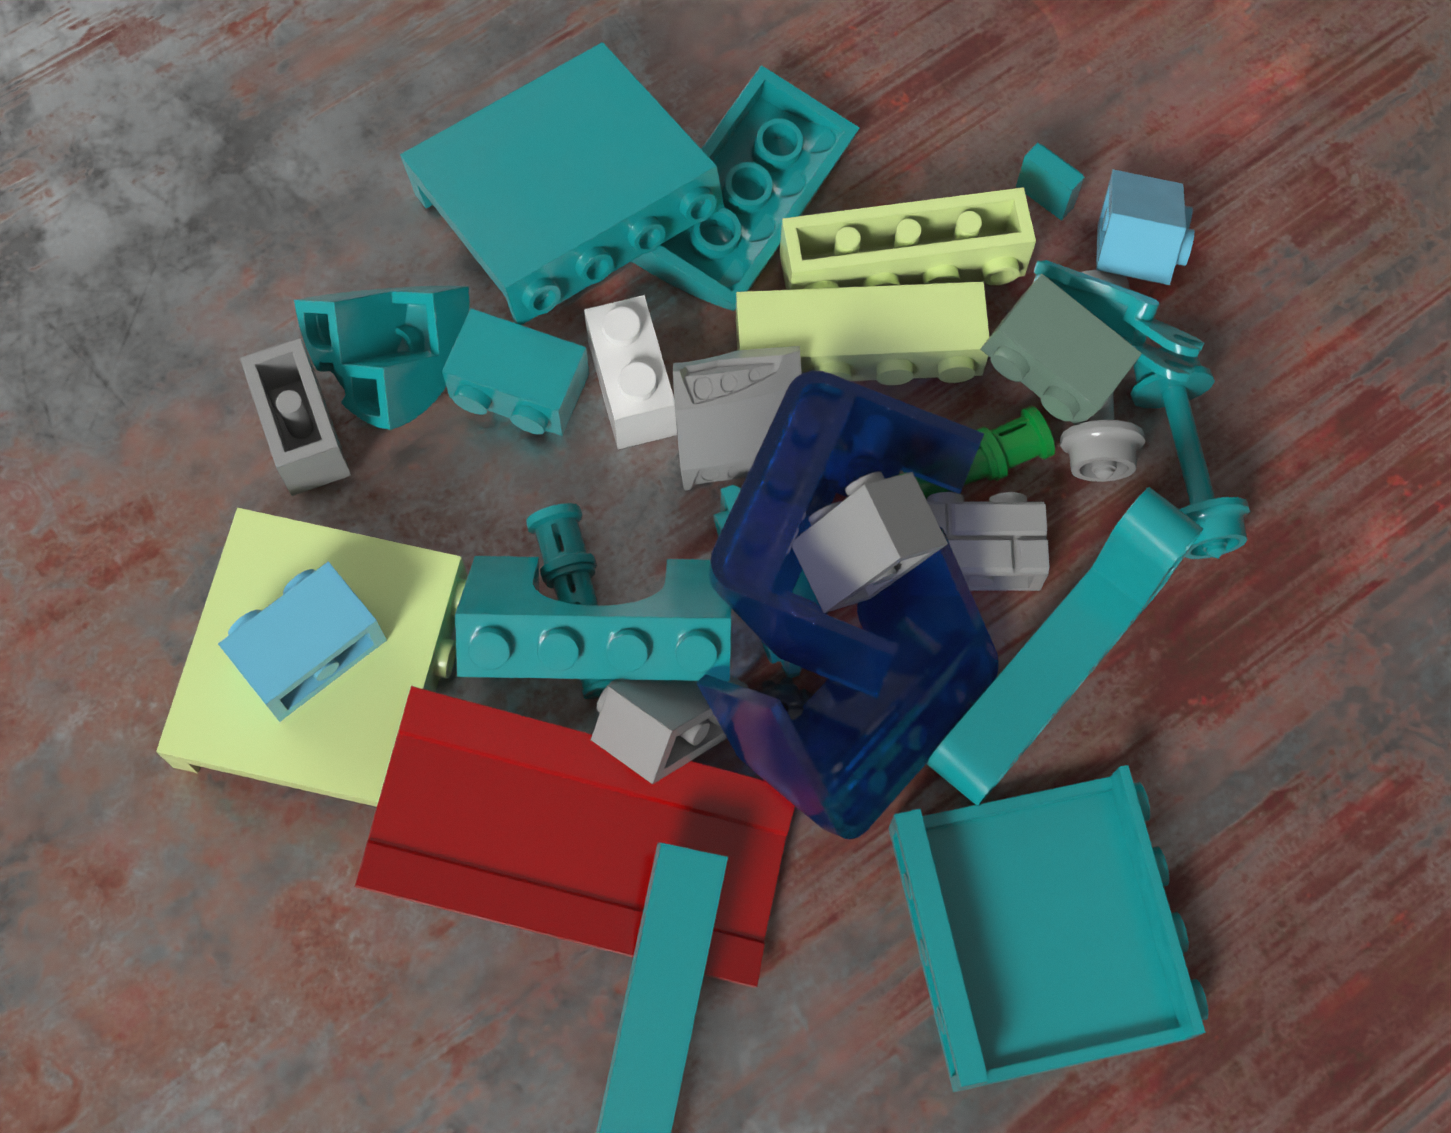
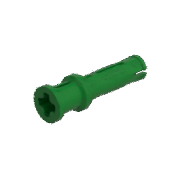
(1005, 448)

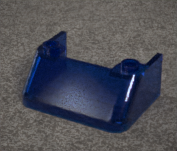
(814, 448)
(860, 751)

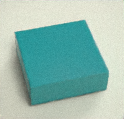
(1050, 180)

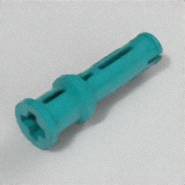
(567, 568)

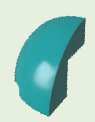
(385, 346)

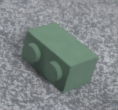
(1060, 352)

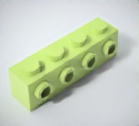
(911, 243)
(873, 329)

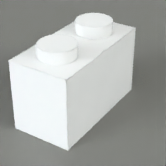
(631, 372)

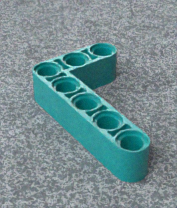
(1067, 646)

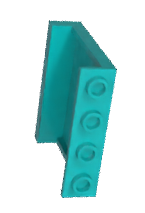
(565, 181)
(1046, 930)

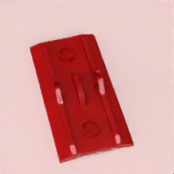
(562, 835)

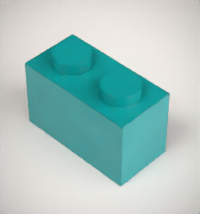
(515, 373)

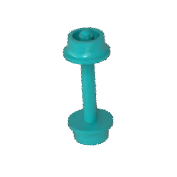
(1219, 517)

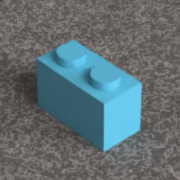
(1143, 228)
(302, 640)

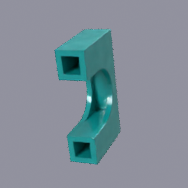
(519, 633)

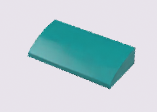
(770, 164)

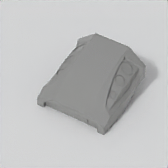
(727, 409)

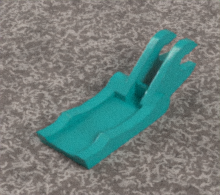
(1130, 317)

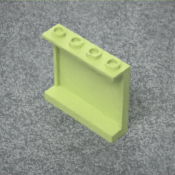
(348, 730)

